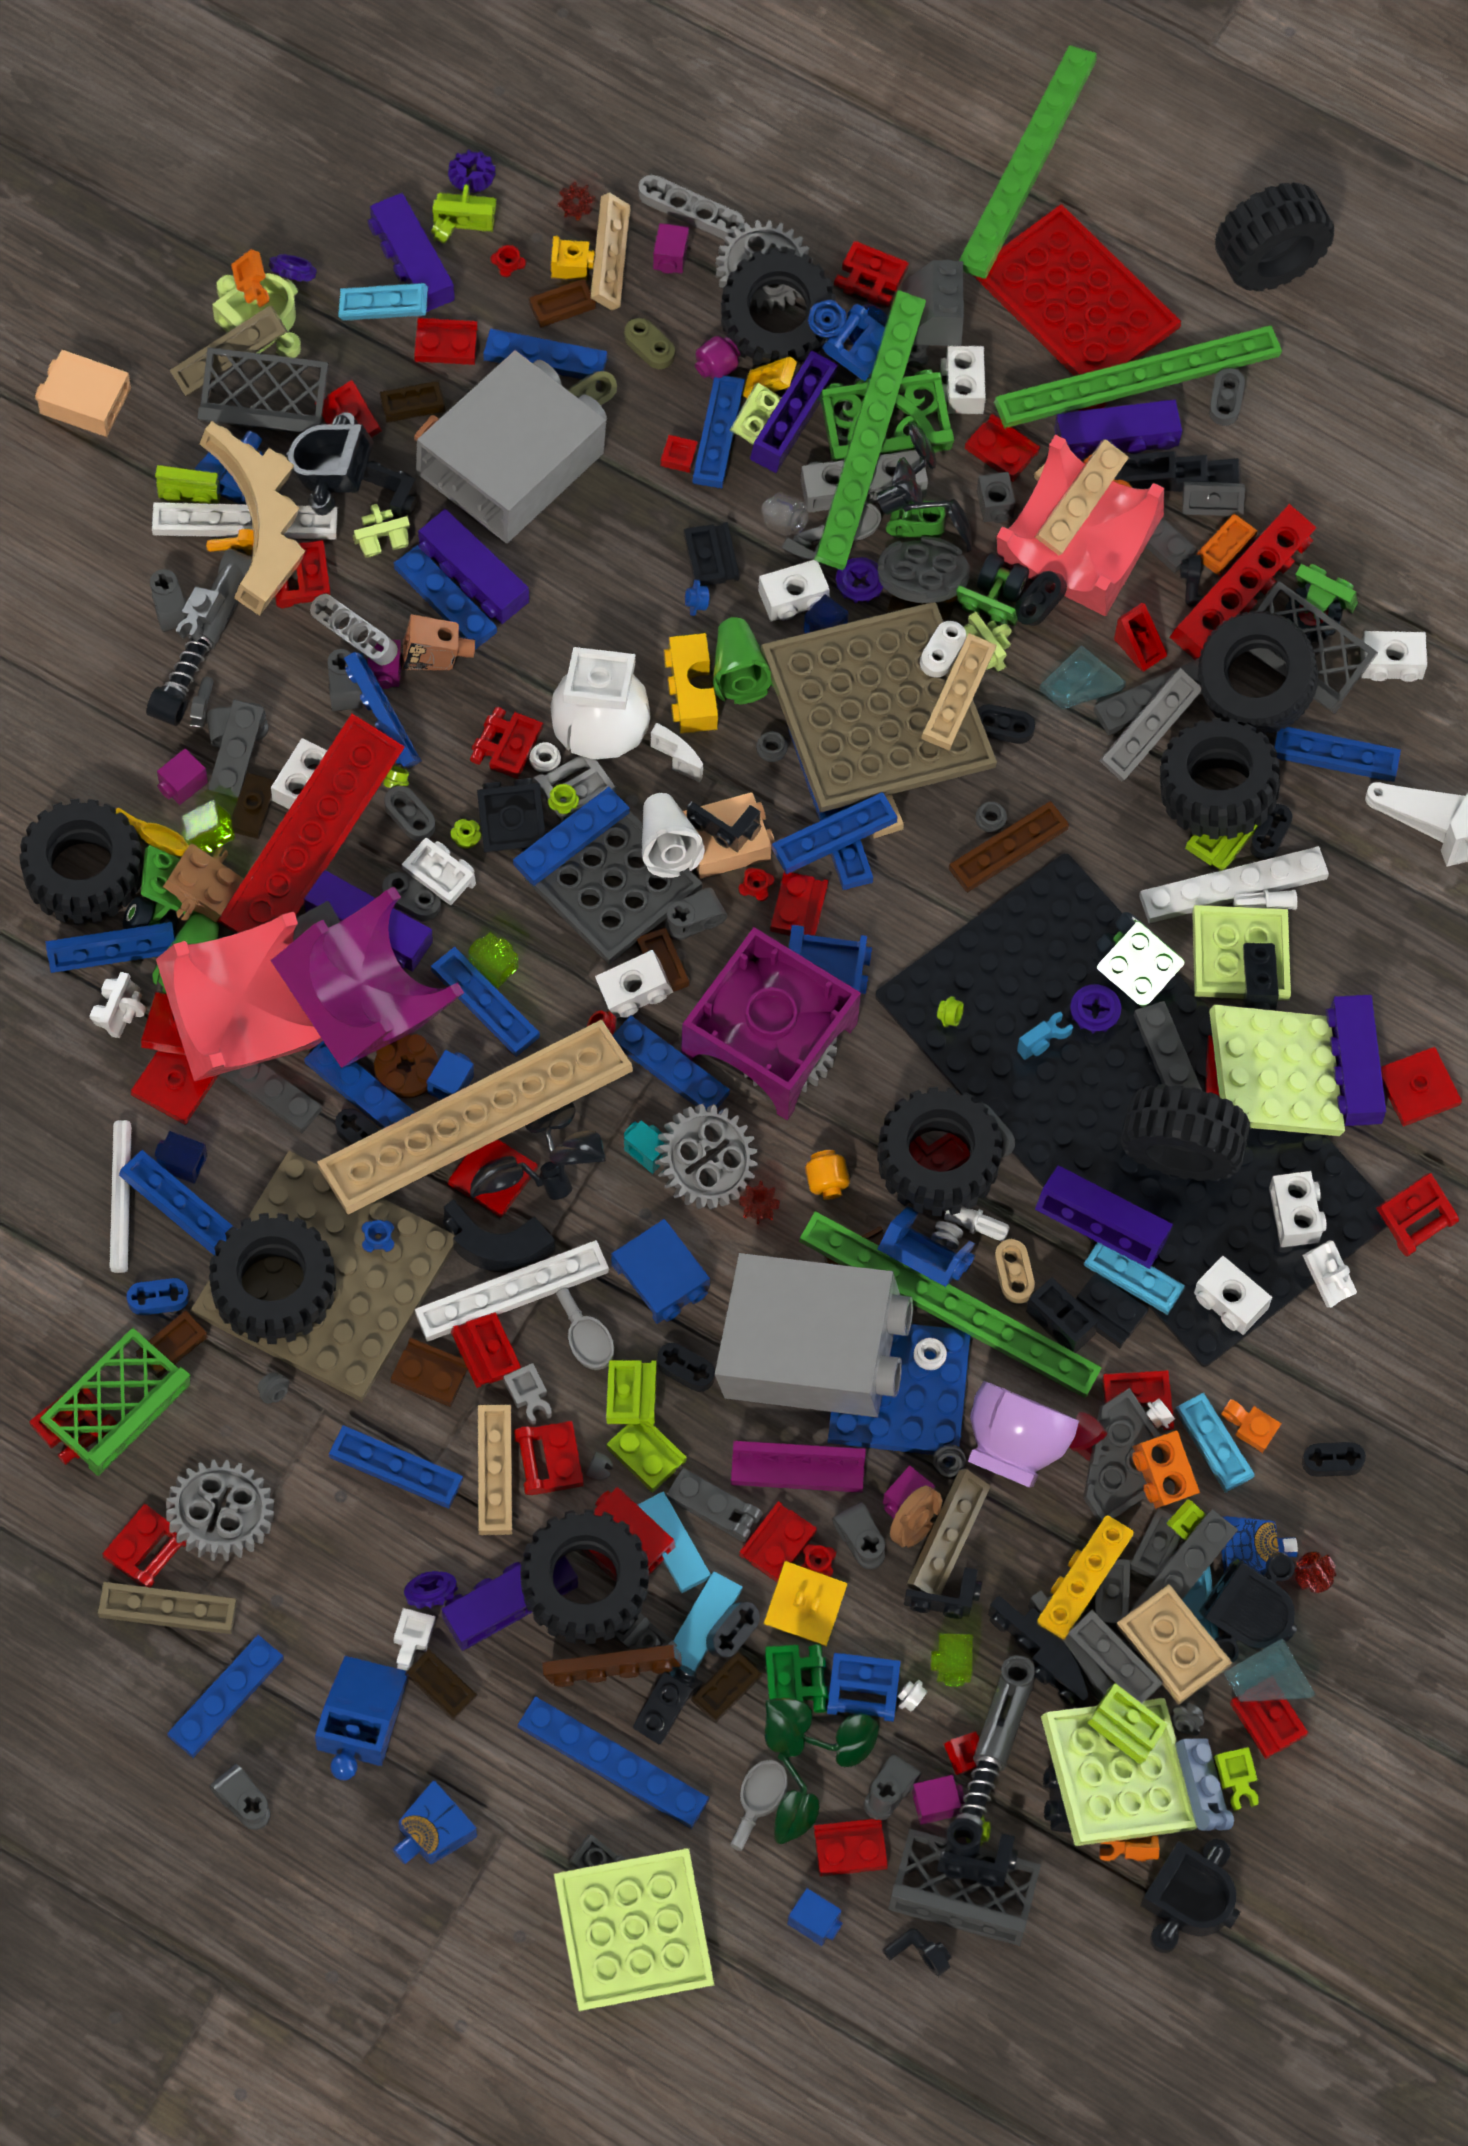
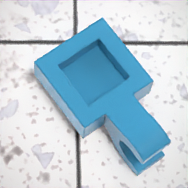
(1038, 1039)

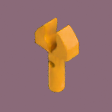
(244, 541)

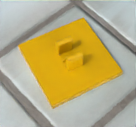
(805, 1603)

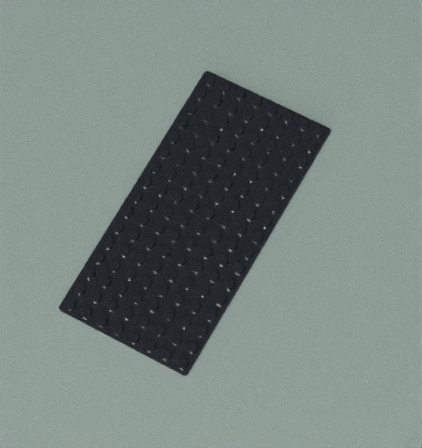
(1072, 1100)

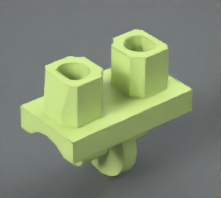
(755, 413)
(368, 536)
(991, 633)

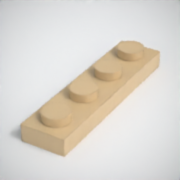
(610, 251)
(1081, 497)
(958, 692)
(494, 1470)

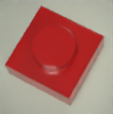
(679, 453)
(961, 1752)

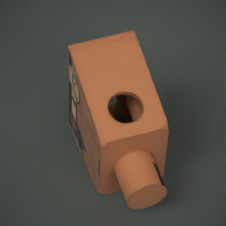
(433, 644)

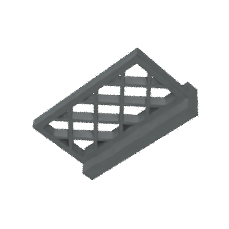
(261, 418)
(1324, 693)
(952, 1911)

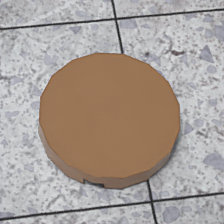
(914, 1516)

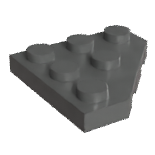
(1112, 1478)

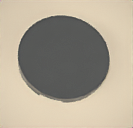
(923, 570)

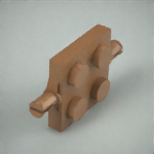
(202, 883)

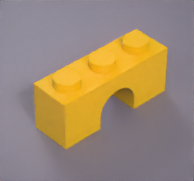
(694, 707)

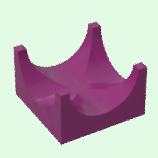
(355, 984)
(771, 1017)

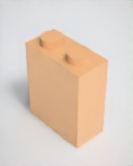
(83, 392)
(721, 859)

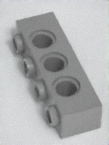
(819, 493)

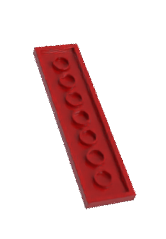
(314, 826)

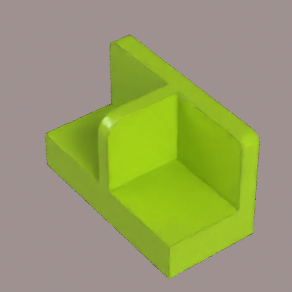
(465, 210)

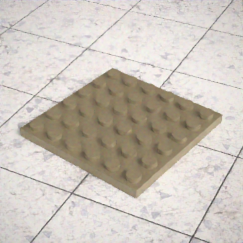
(862, 707)
(373, 1289)

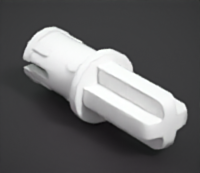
(1267, 899)
(978, 1222)

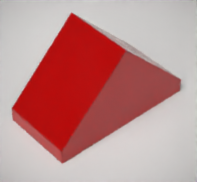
(1139, 638)

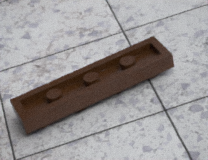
(1008, 846)
(625, 1664)

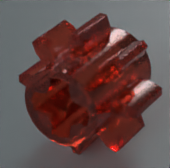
(582, 195)
(759, 1211)
(1315, 1572)

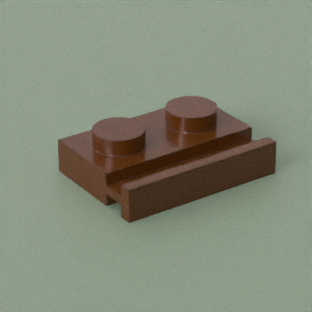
(430, 1372)

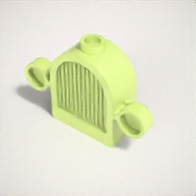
(234, 310)

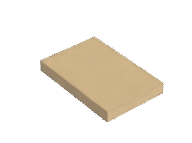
(1174, 1644)

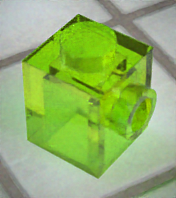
(208, 827)
(493, 958)
(953, 1659)

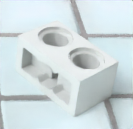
(966, 380)
(295, 772)
(1289, 1209)

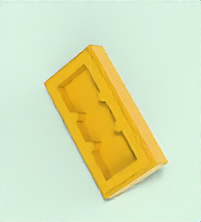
(773, 376)

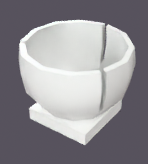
(600, 705)

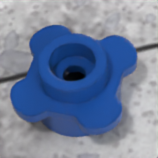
(697, 597)
(375, 1227)

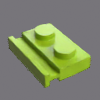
(187, 485)
(1218, 852)
(631, 1392)
(646, 1453)
(1127, 1723)

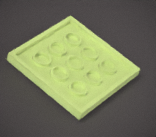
(1277, 1068)
(1110, 1792)
(633, 1929)

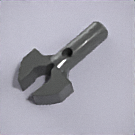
(200, 703)

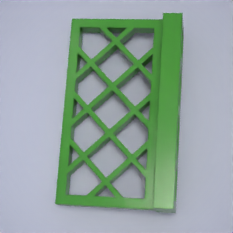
(136, 1421)

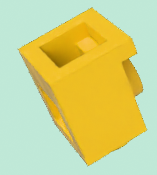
(571, 259)

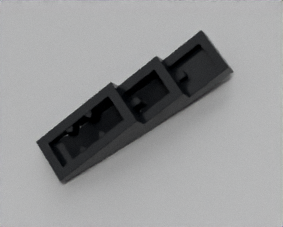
(1172, 471)

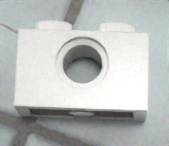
(775, 590)
(1406, 646)
(618, 980)
(1227, 1278)

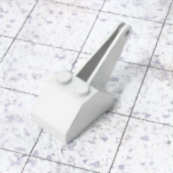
(1430, 812)

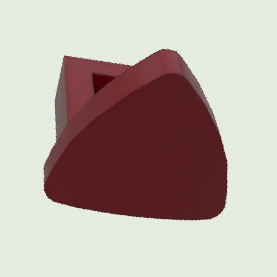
(1087, 1434)

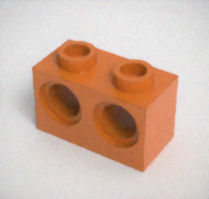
(1174, 1466)

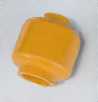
(827, 1174)

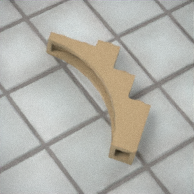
(271, 514)

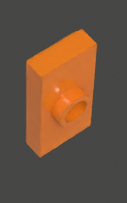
(1227, 544)

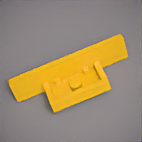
(1085, 1577)

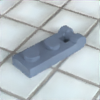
(1203, 1785)

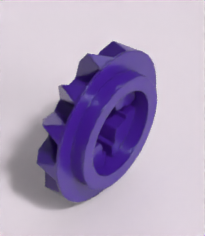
(478, 179)
(292, 267)
(859, 568)
(1107, 1001)
(430, 1589)

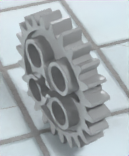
(738, 248)
(722, 1180)
(191, 1499)

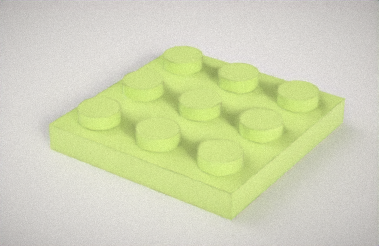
(1219, 943)

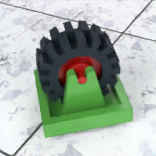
(1325, 595)

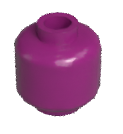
(717, 357)

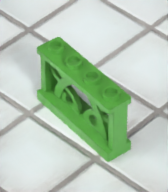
(923, 379)

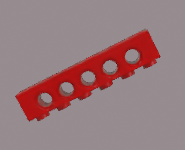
(1289, 527)

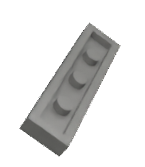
(1150, 724)

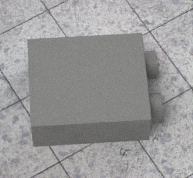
(512, 445)
(812, 1335)

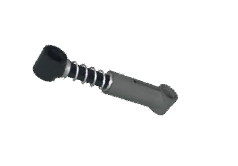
(170, 701)
(992, 1753)

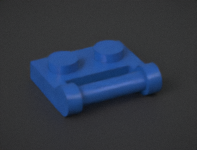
(863, 353)
(864, 1676)

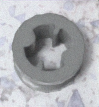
(947, 1234)

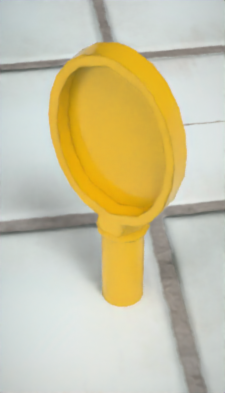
(158, 835)

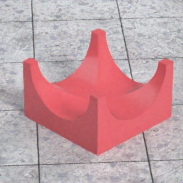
(1104, 546)
(234, 1001)

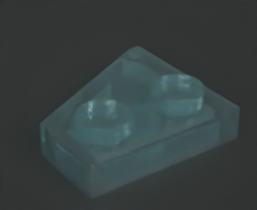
(1081, 680)
(1269, 1676)

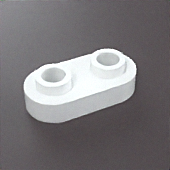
(944, 647)

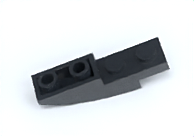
(1052, 1657)

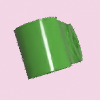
(915, 524)

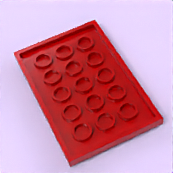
(1077, 296)

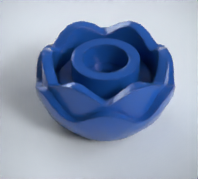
(831, 310)

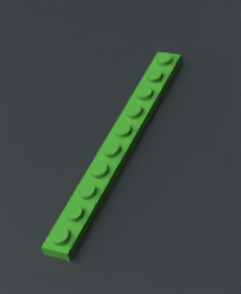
(1027, 161)
(1137, 376)
(870, 430)
(956, 1307)

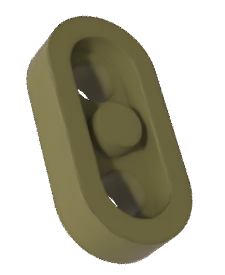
(647, 342)
(587, 386)

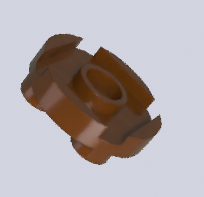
(410, 1048)

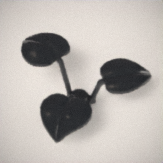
(906, 487)
(576, 1149)

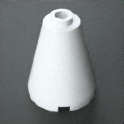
(669, 838)

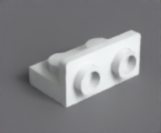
(439, 871)

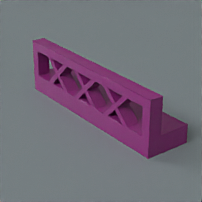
(798, 1466)

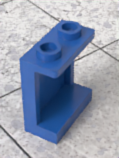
(836, 956)
(923, 1253)
(662, 1271)

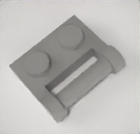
(586, 785)

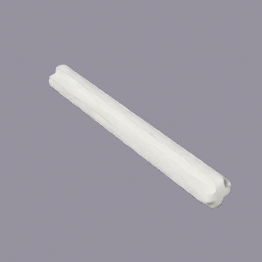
(120, 1198)

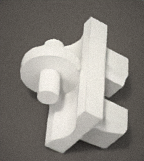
(121, 1006)
(1329, 1273)

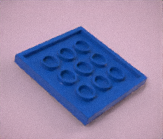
(927, 1404)

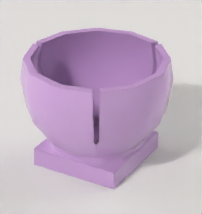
(1017, 1434)

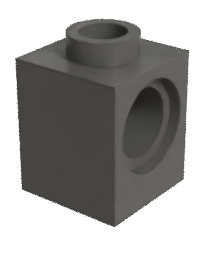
(1000, 487)

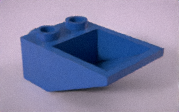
(363, 1711)

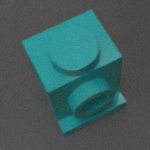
(641, 1142)

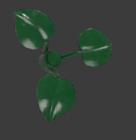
(784, 1733)

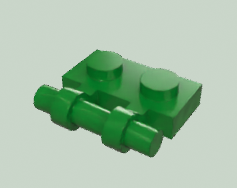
(784, 1675)

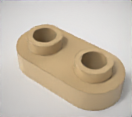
(1016, 1272)

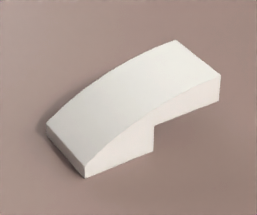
(684, 757)

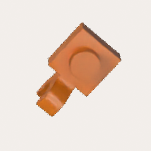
(248, 274)
(1255, 1427)
(1136, 1848)

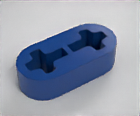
(156, 1289)

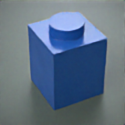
(450, 1075)
(815, 1918)

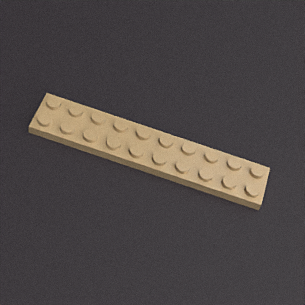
(474, 1117)

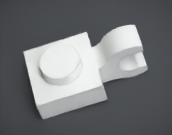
(412, 1633)

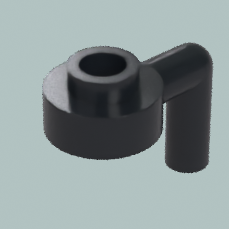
(1190, 570)
(933, 1954)

